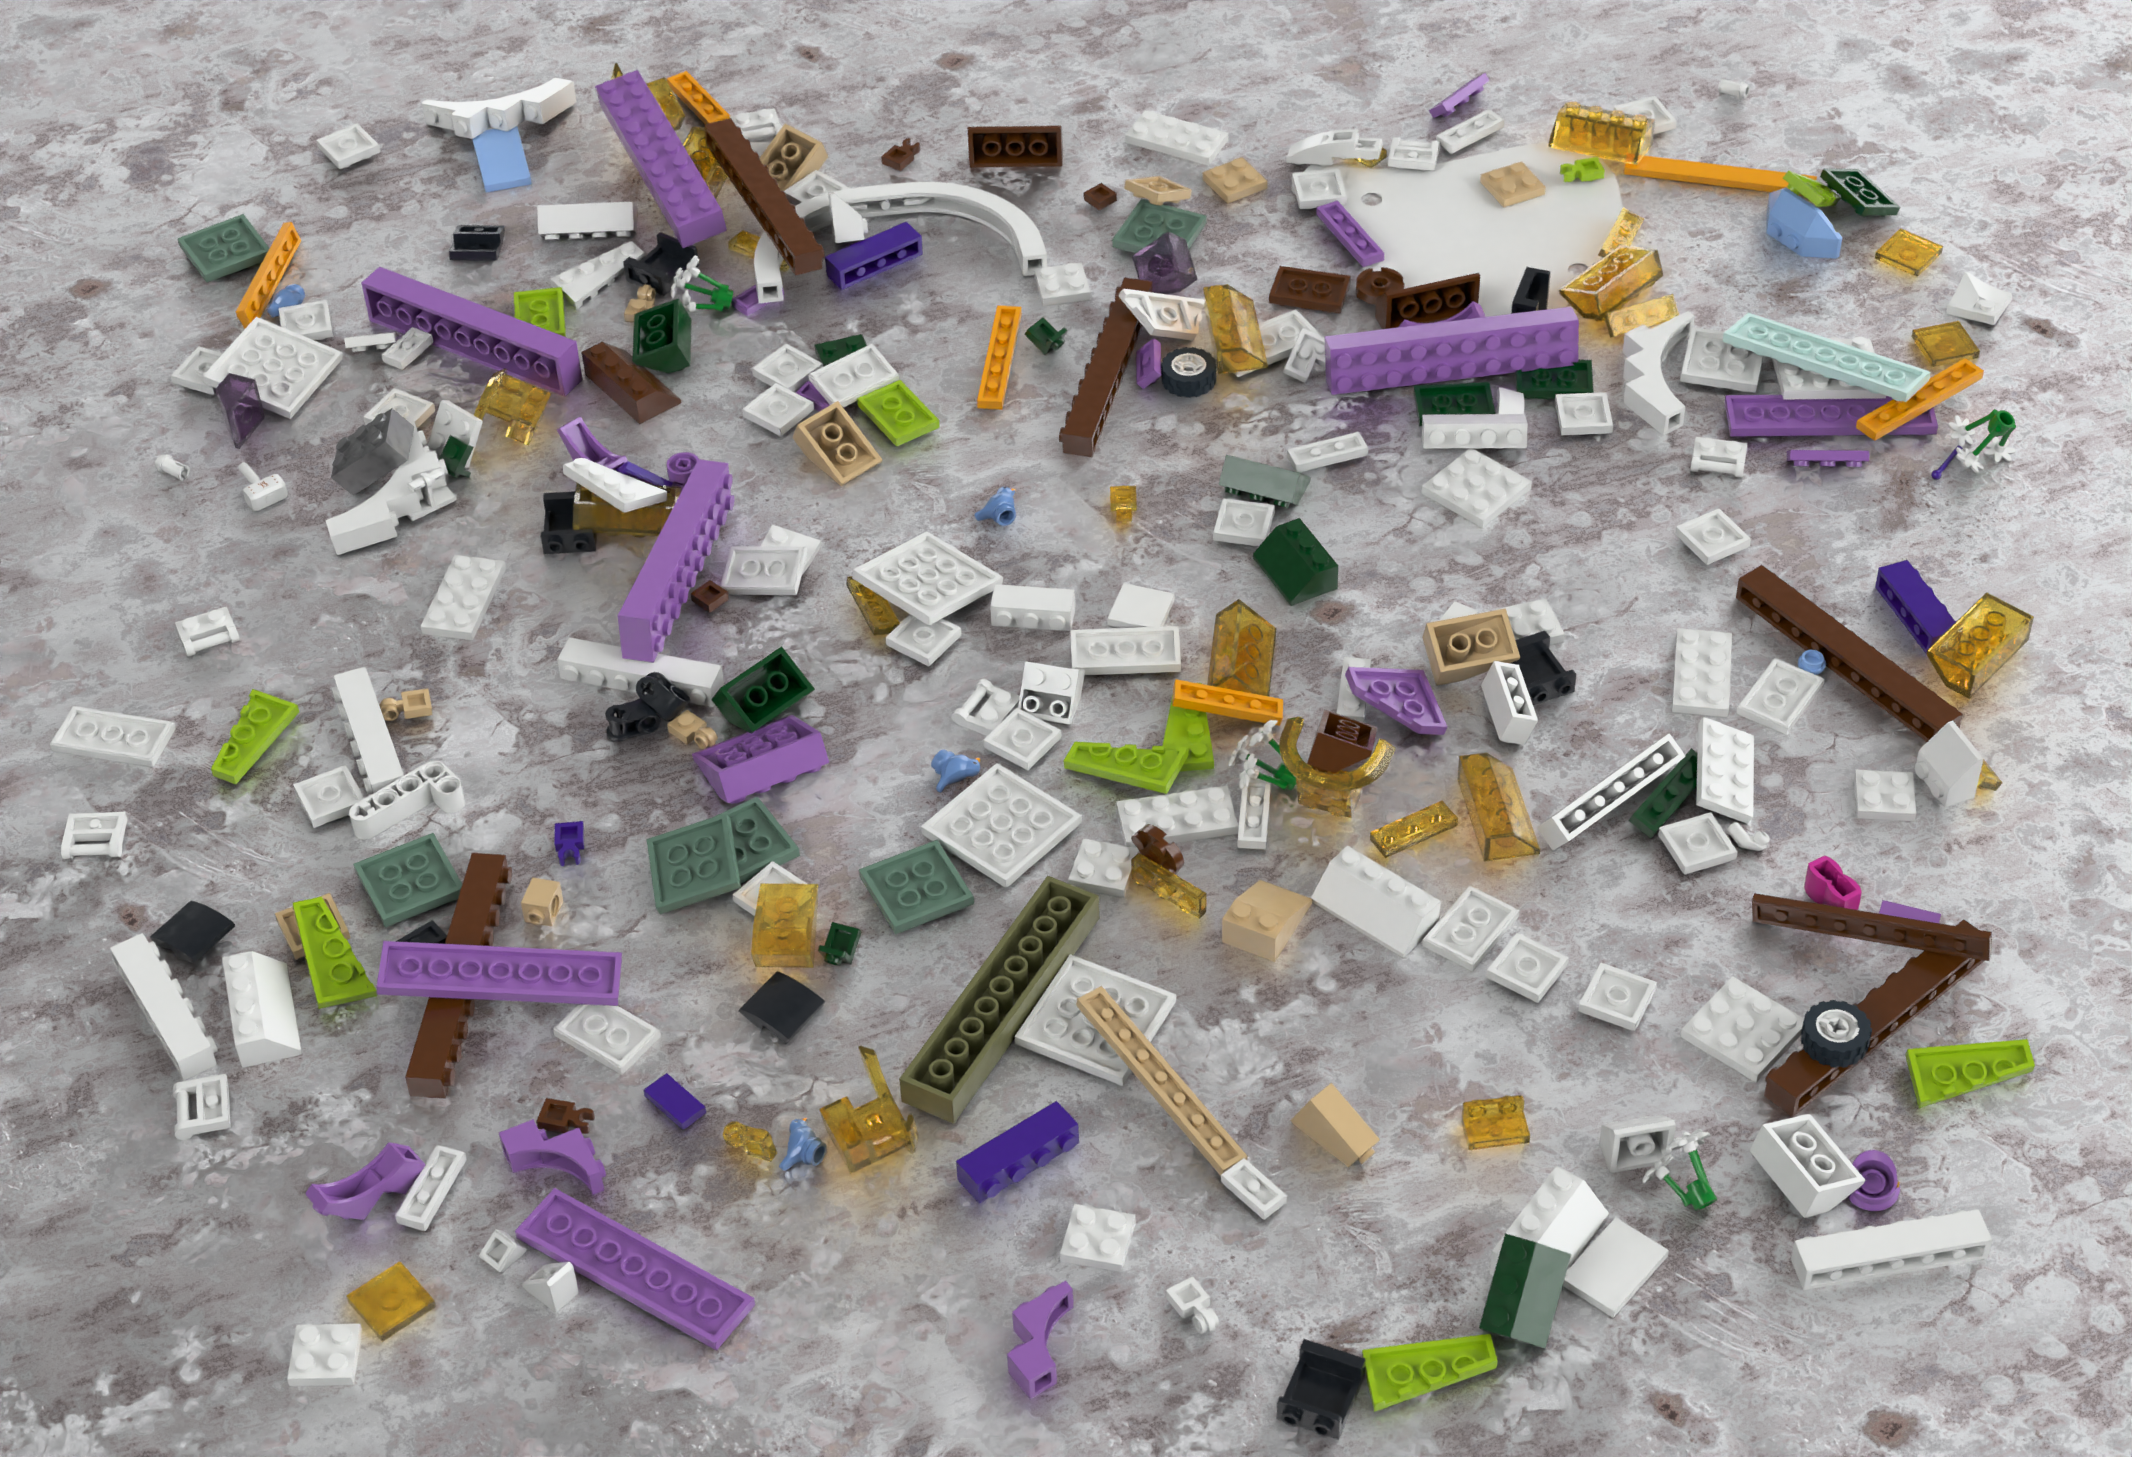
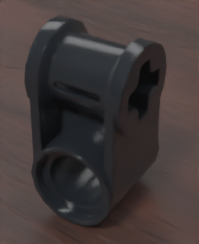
(665, 698)
(632, 718)

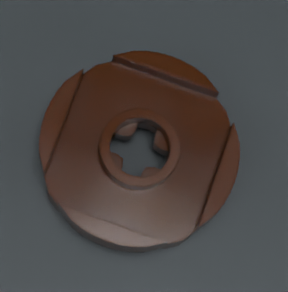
(1370, 283)
(1152, 845)

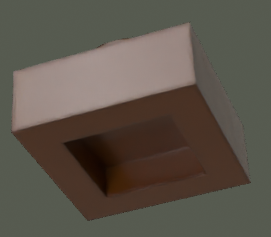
(1100, 196)
(709, 596)

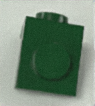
(1045, 336)
(456, 456)
(840, 944)

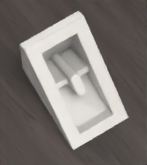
(553, 1285)

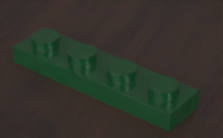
(1667, 796)

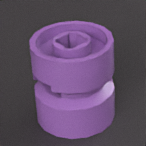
(680, 467)

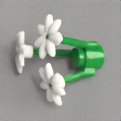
(720, 296)
(2000, 424)
(1282, 776)
(1699, 1191)

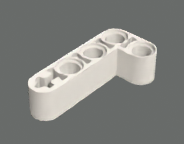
(405, 797)

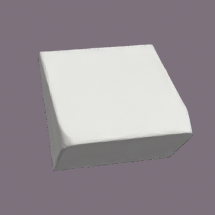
(502, 1251)

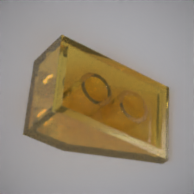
(785, 925)

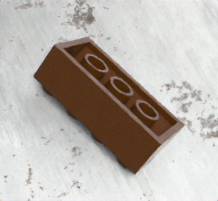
(1015, 146)
(1427, 302)
(626, 383)
(1340, 743)

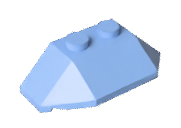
(1801, 226)

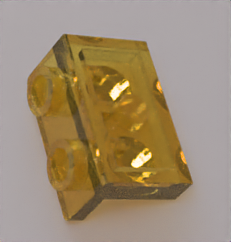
(1495, 1122)

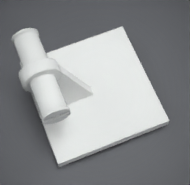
(433, 498)

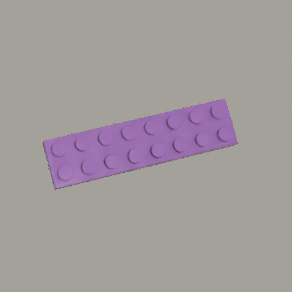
(1811, 417)
(499, 973)
(635, 1268)

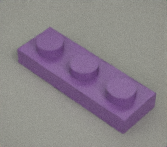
(1460, 96)
(1827, 457)

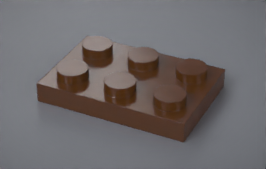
(1309, 289)

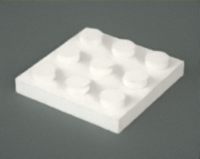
(1718, 363)
(1476, 487)
(1743, 1029)

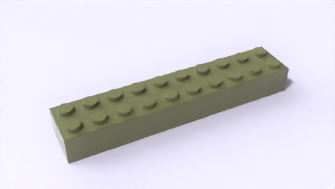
(998, 1000)

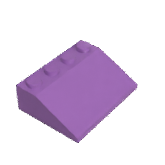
(762, 759)

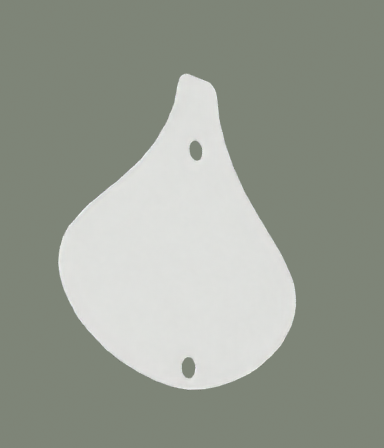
(1453, 227)

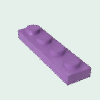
(1350, 233)

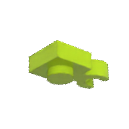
(1585, 169)

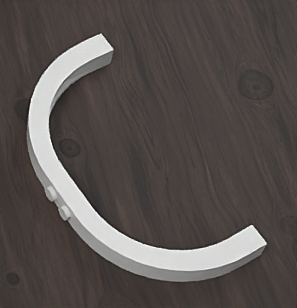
(909, 198)

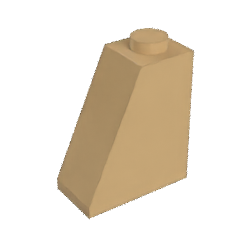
(1336, 1127)

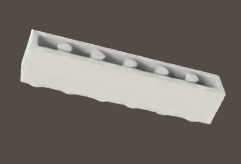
(605, 667)
(367, 728)
(1610, 792)
(164, 1006)
(1891, 1249)

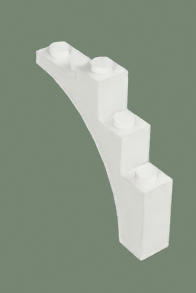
(503, 113)
(1647, 390)
(377, 516)

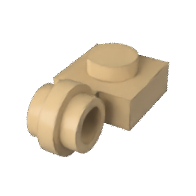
(644, 301)
(413, 703)
(691, 727)

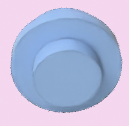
(1812, 662)

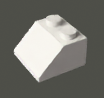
(845, 221)
(1949, 765)
(1636, 1142)

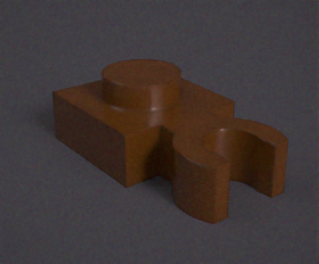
(900, 157)
(560, 1115)

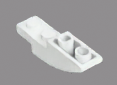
(1325, 146)

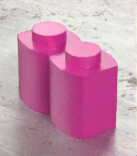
(1829, 885)

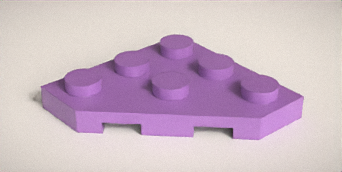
(1401, 695)

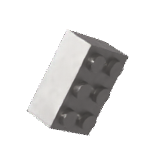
(372, 451)

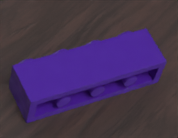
(873, 255)
(1913, 602)
(1017, 1152)

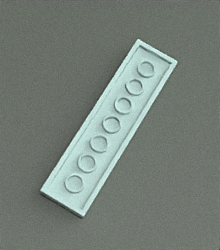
(1826, 357)

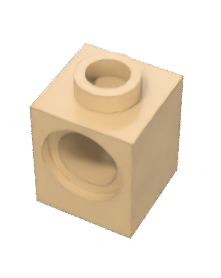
(542, 902)

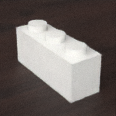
(1032, 607)
(1509, 703)

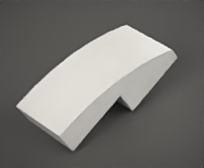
(1509, 402)

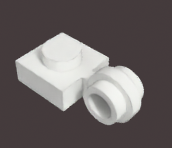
(1191, 1299)

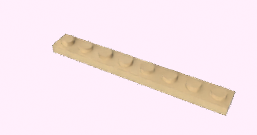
(1161, 1080)

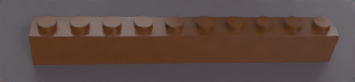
(764, 197)
(1103, 375)
(1846, 653)
(1887, 1008)
(446, 1019)

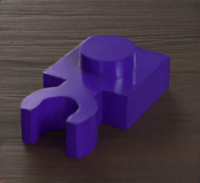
(569, 840)

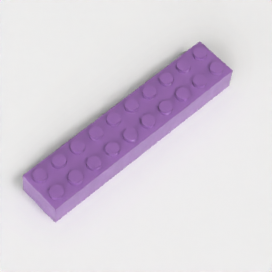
(661, 159)
(473, 331)
(1451, 350)
(675, 561)

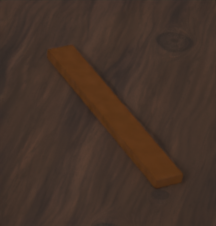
(1872, 927)

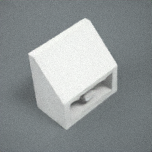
(1051, 691)

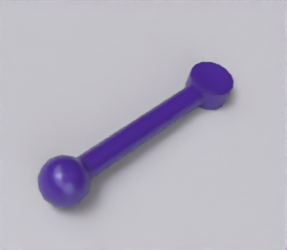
(1936, 474)

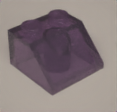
(1166, 264)
(240, 407)

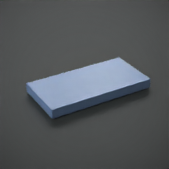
(501, 159)

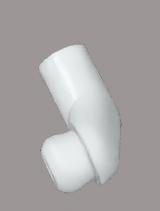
(1756, 842)

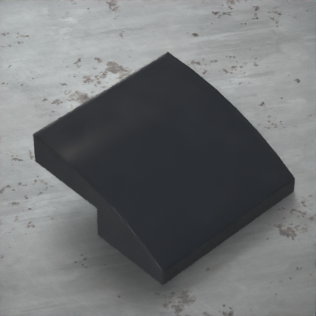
(477, 242)
(192, 931)
(782, 1006)

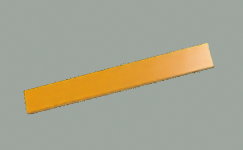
(1709, 174)

